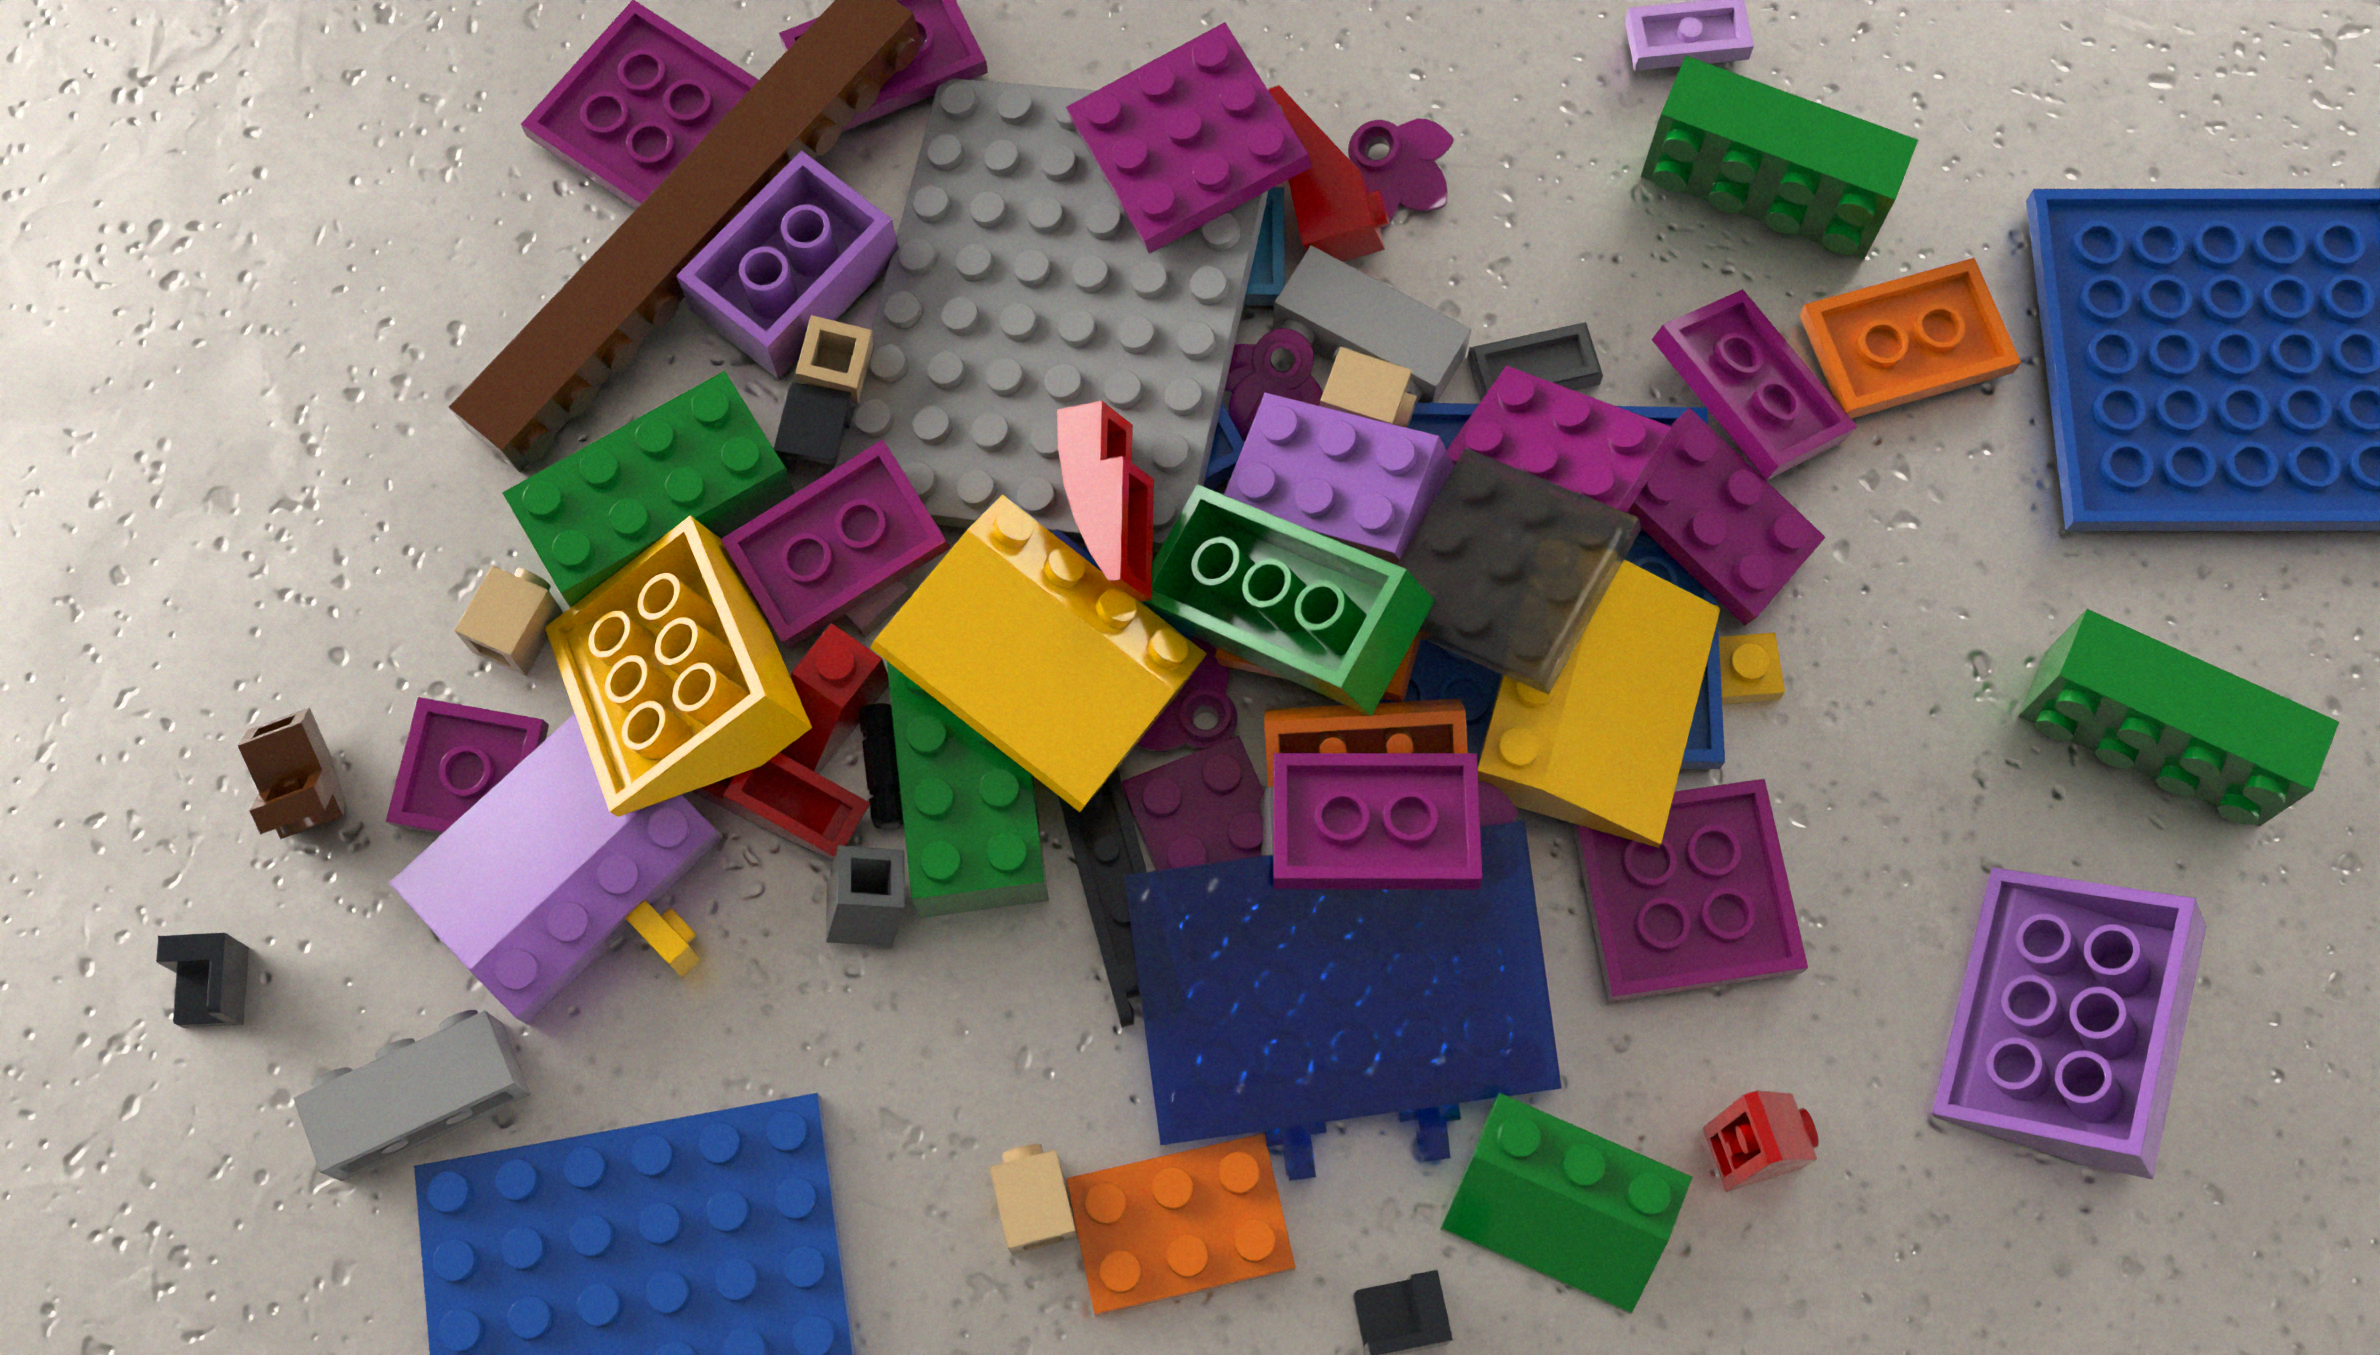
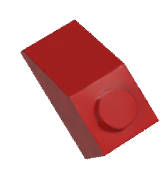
(833, 686)

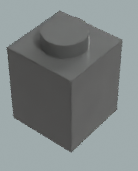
(865, 896)

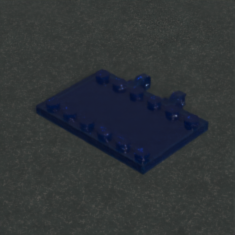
(1338, 999)

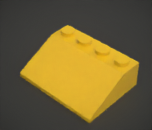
(1039, 652)
(675, 673)
(1617, 718)

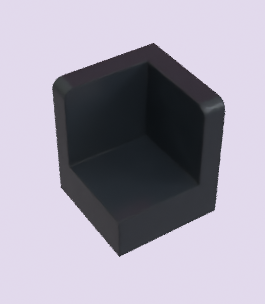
(812, 424)
(208, 978)
(1403, 1315)

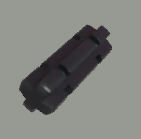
(881, 765)

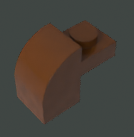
(291, 775)

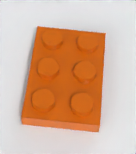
(1909, 338)
(1180, 1224)

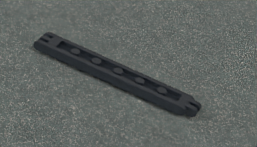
(1104, 851)

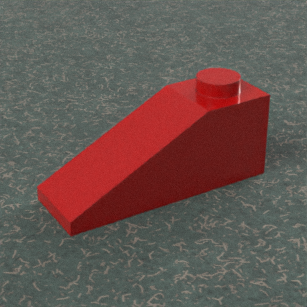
(1331, 197)
(1761, 1138)

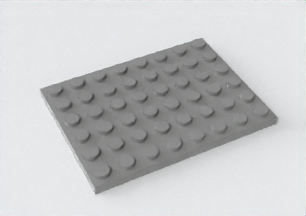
(1035, 298)

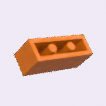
(1392, 728)

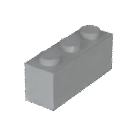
(1354, 311)
(410, 1094)

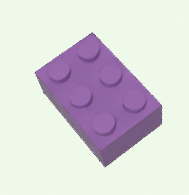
(786, 256)
(1340, 474)

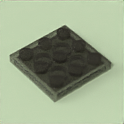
(1514, 567)

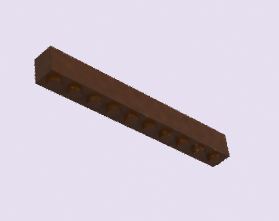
(631, 280)

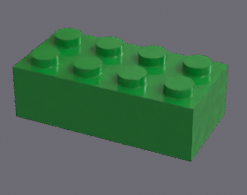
(1777, 158)
(644, 479)
(1287, 598)
(2178, 720)
(963, 810)

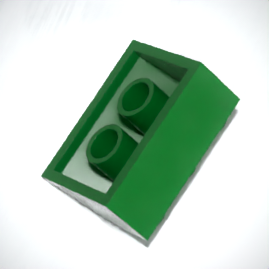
(1566, 1203)

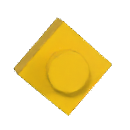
(1750, 668)
(666, 935)

